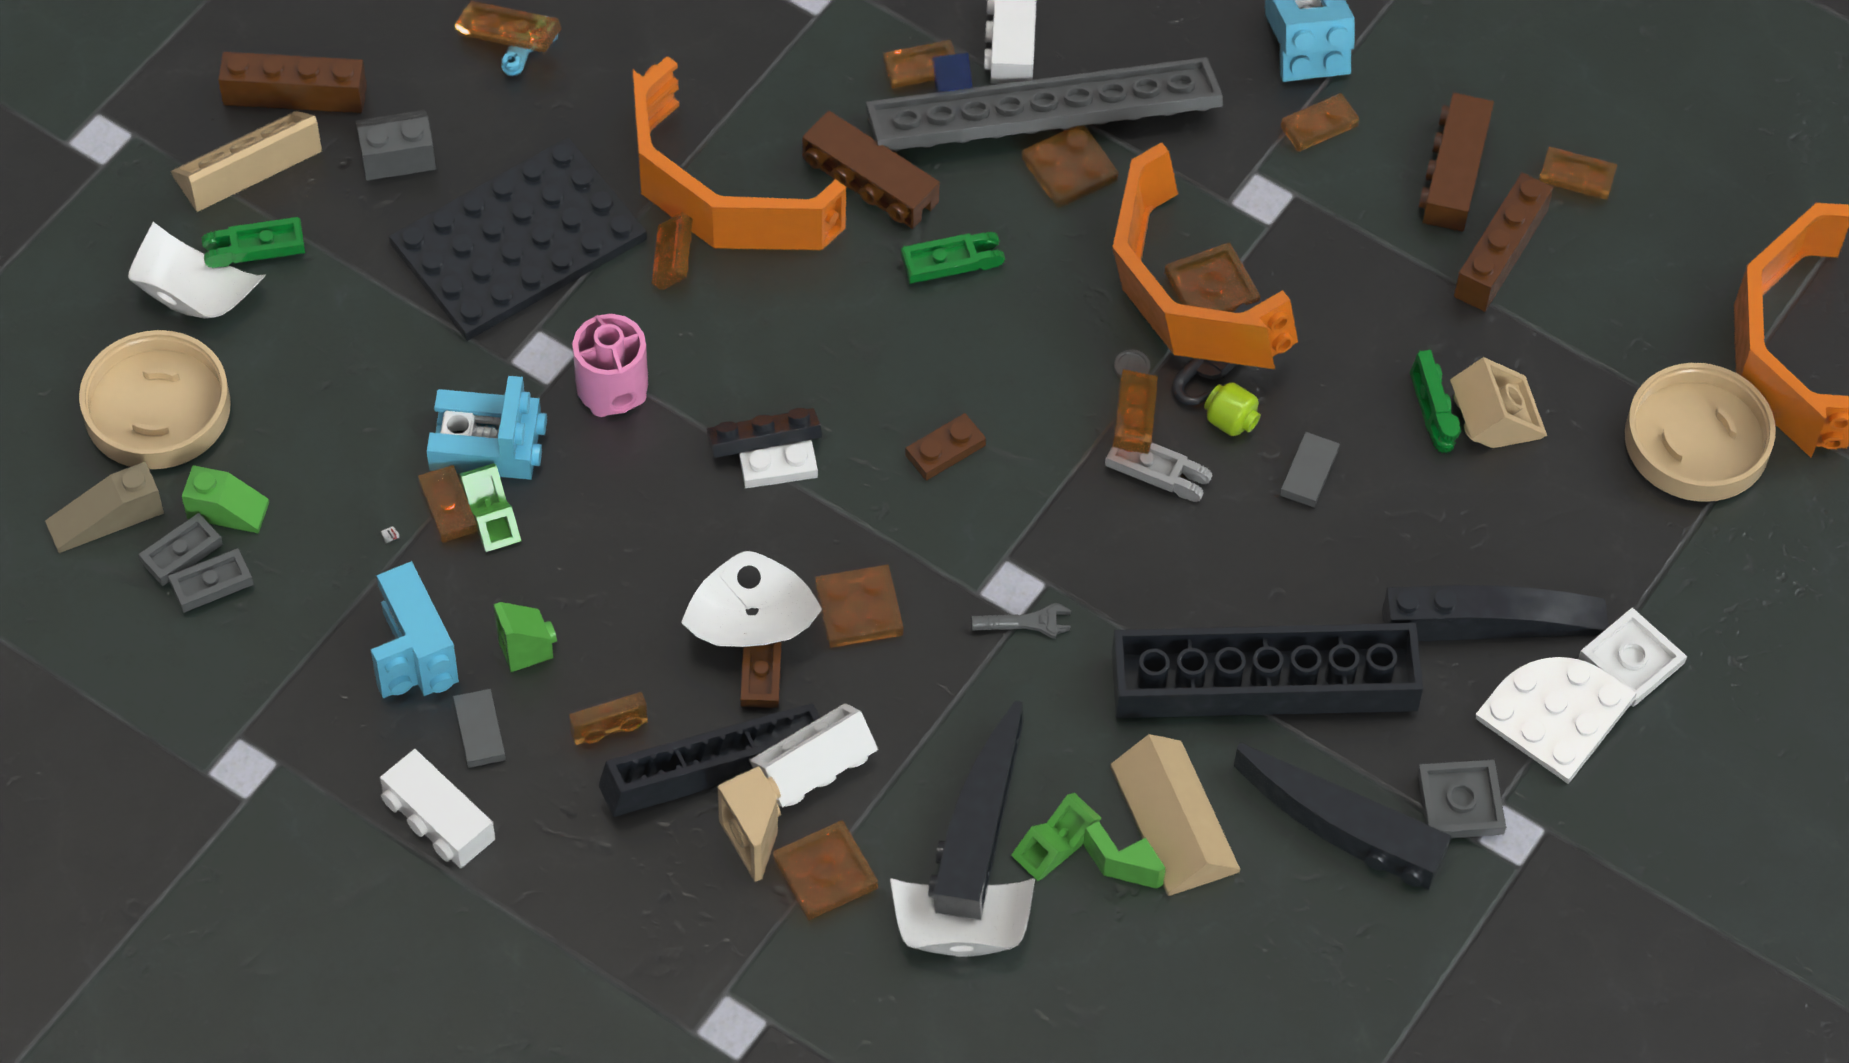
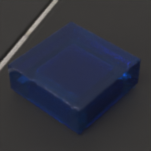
(952, 72)

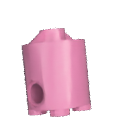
(610, 364)

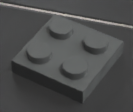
(1462, 798)

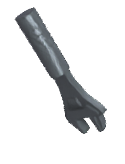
(1041, 620)

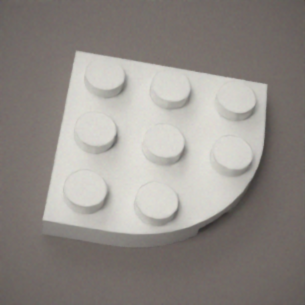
(1556, 711)

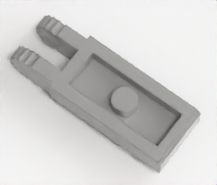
(1162, 469)

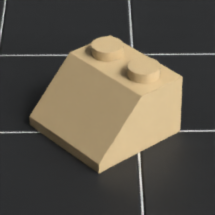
(1496, 405)
(750, 817)

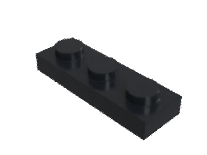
(764, 432)

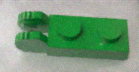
(253, 242)
(951, 256)
(1433, 402)

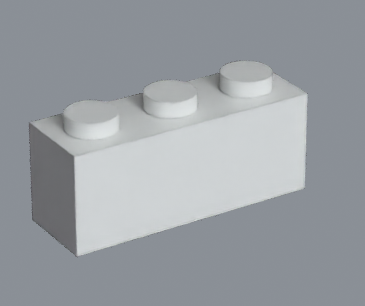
(1012, 40)
(817, 753)
(436, 809)

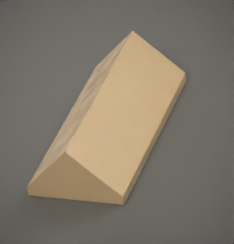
(249, 159)
(1174, 813)

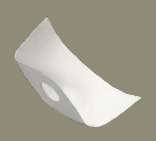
(182, 280)
(720, 604)
(999, 929)

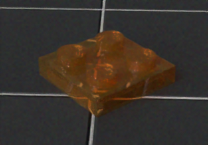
(1070, 165)
(1212, 280)
(859, 606)
(825, 869)

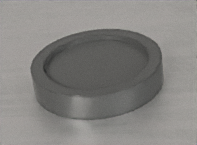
(1133, 361)

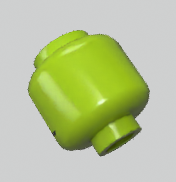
(1232, 409)

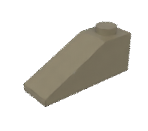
(106, 508)

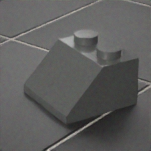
(396, 145)

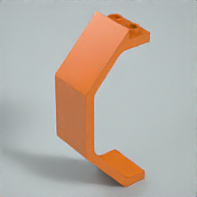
(719, 219)
(1187, 330)
(1801, 414)

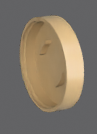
(155, 399)
(1700, 432)

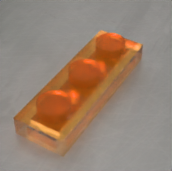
(508, 26)
(1135, 411)

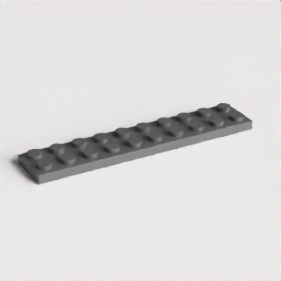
(1044, 104)

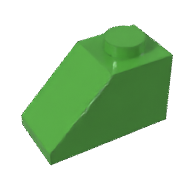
(223, 500)
(523, 635)

